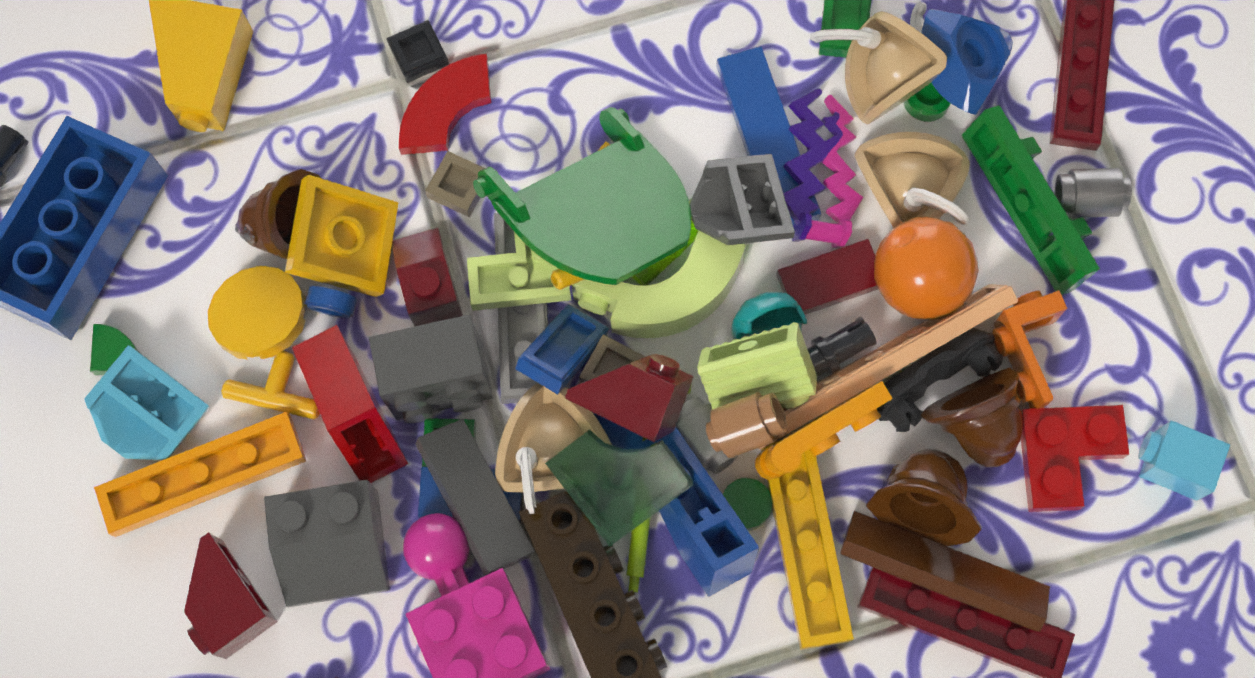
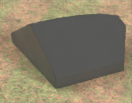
(741, 201)

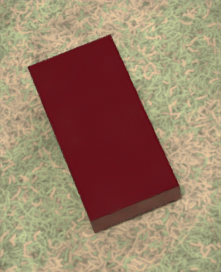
(830, 277)

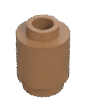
(746, 424)

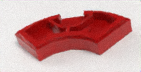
(442, 103)

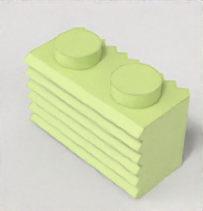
(759, 363)

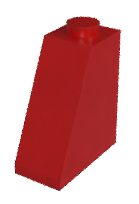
(349, 405)

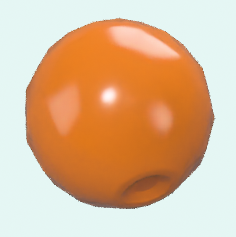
(926, 268)

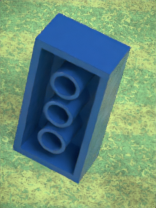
(73, 224)

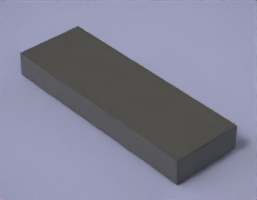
(474, 497)

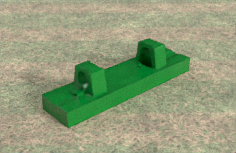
(1030, 201)

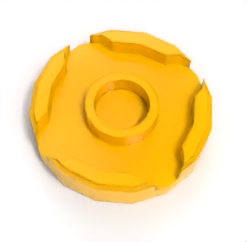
(257, 313)

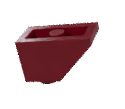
(426, 278)
(637, 396)
(223, 602)

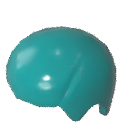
(766, 312)

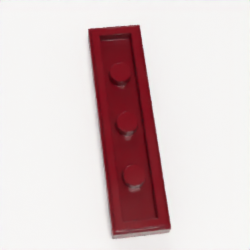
(1082, 74)
(967, 627)

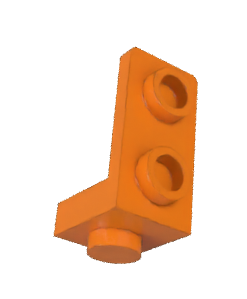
(1027, 315)

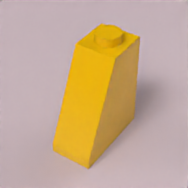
(199, 59)

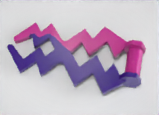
(819, 152)

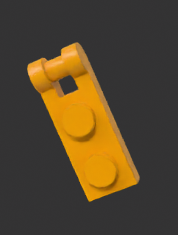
(821, 432)

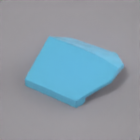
(142, 408)

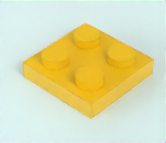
(341, 236)

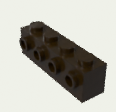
(589, 593)

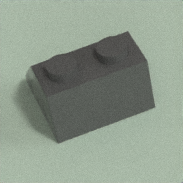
(327, 543)

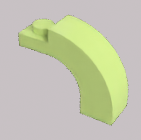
(670, 304)

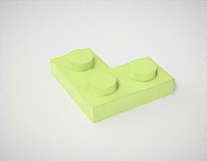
(512, 280)

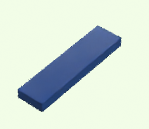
(759, 112)

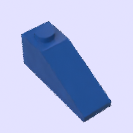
(705, 525)

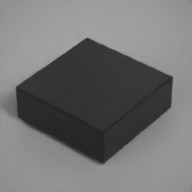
(417, 51)

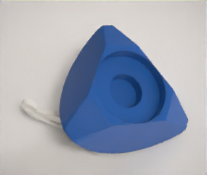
(973, 52)

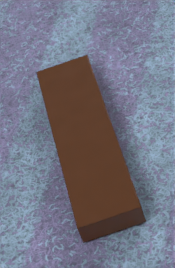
(946, 571)

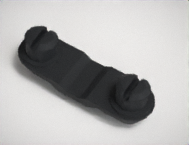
(970, 349)

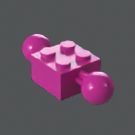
(474, 625)

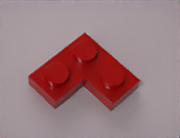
(1054, 444)

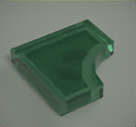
(618, 485)

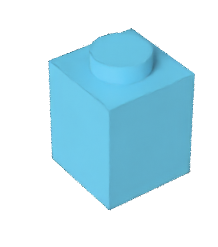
(1182, 460)

